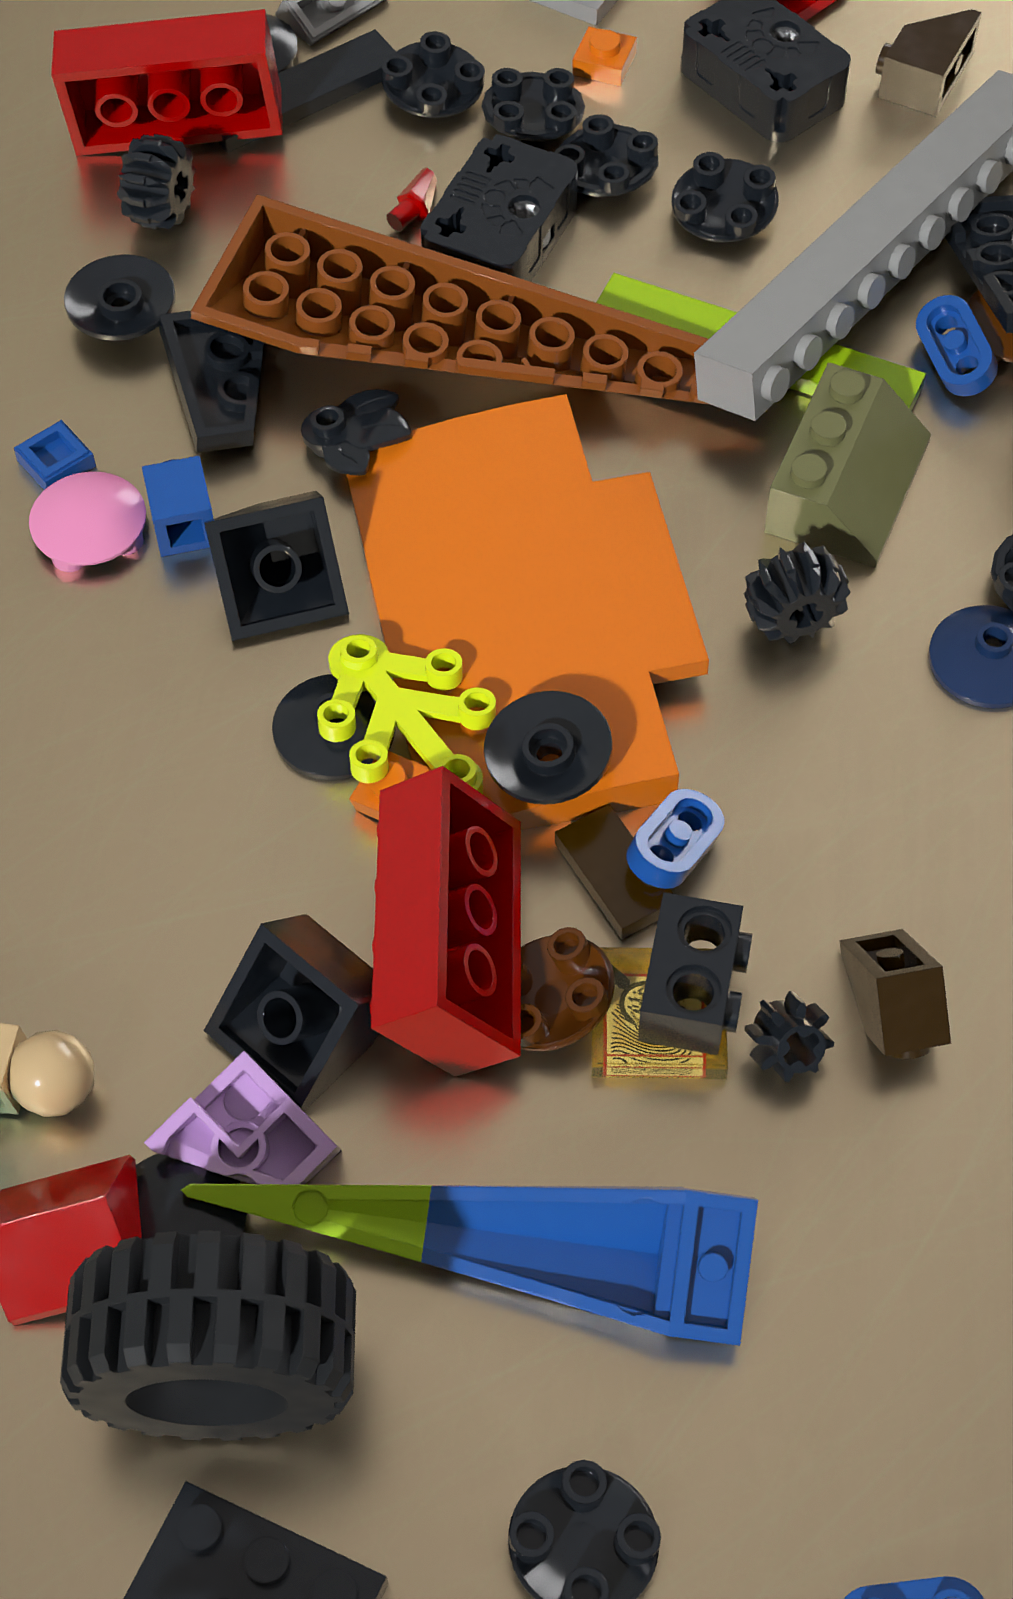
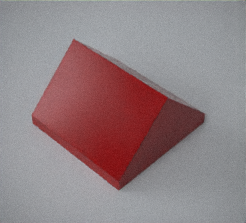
(56, 1225)

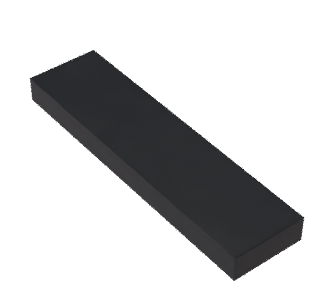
(327, 80)

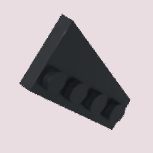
(986, 253)

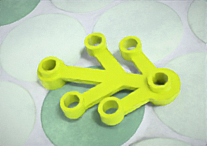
(367, 665)

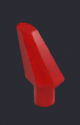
(414, 200)

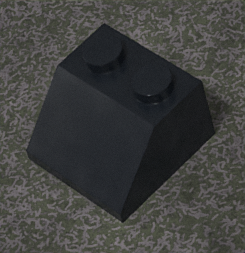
(297, 1007)

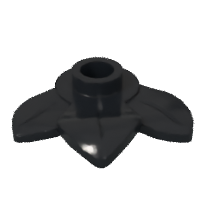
(355, 428)

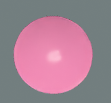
(88, 520)

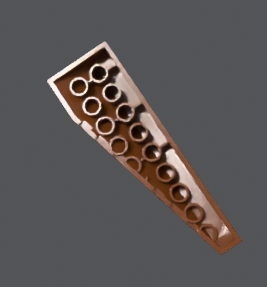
(385, 301)

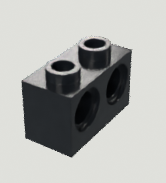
(685, 972)

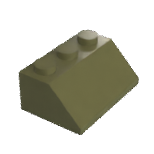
(847, 467)

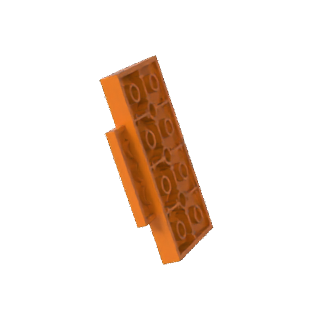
(540, 582)

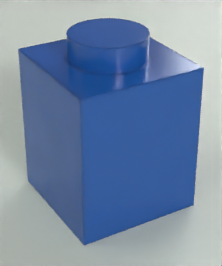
(178, 504)

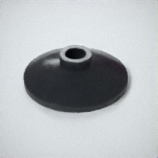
(119, 297)
(544, 726)
(298, 734)

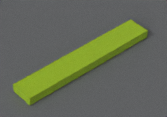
(706, 319)

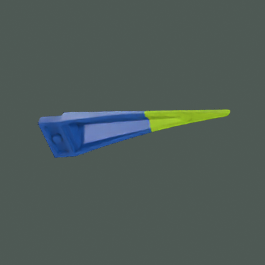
(622, 1252)

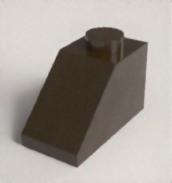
(927, 60)
(898, 993)

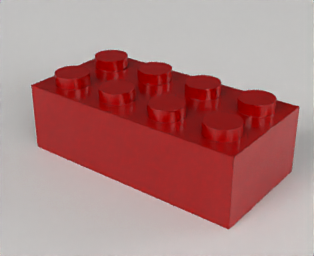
(168, 79)
(447, 924)

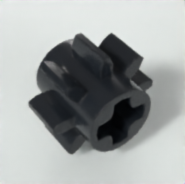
(789, 1036)

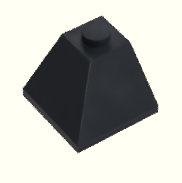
(276, 565)

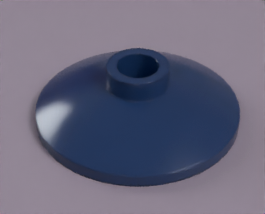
(967, 663)

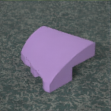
(246, 1130)

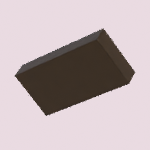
(597, 854)

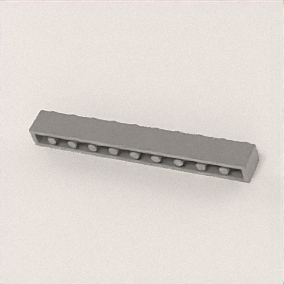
(859, 257)

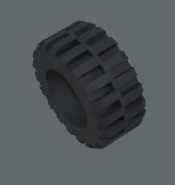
(209, 1336)

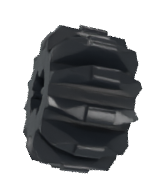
(156, 181)
(796, 593)

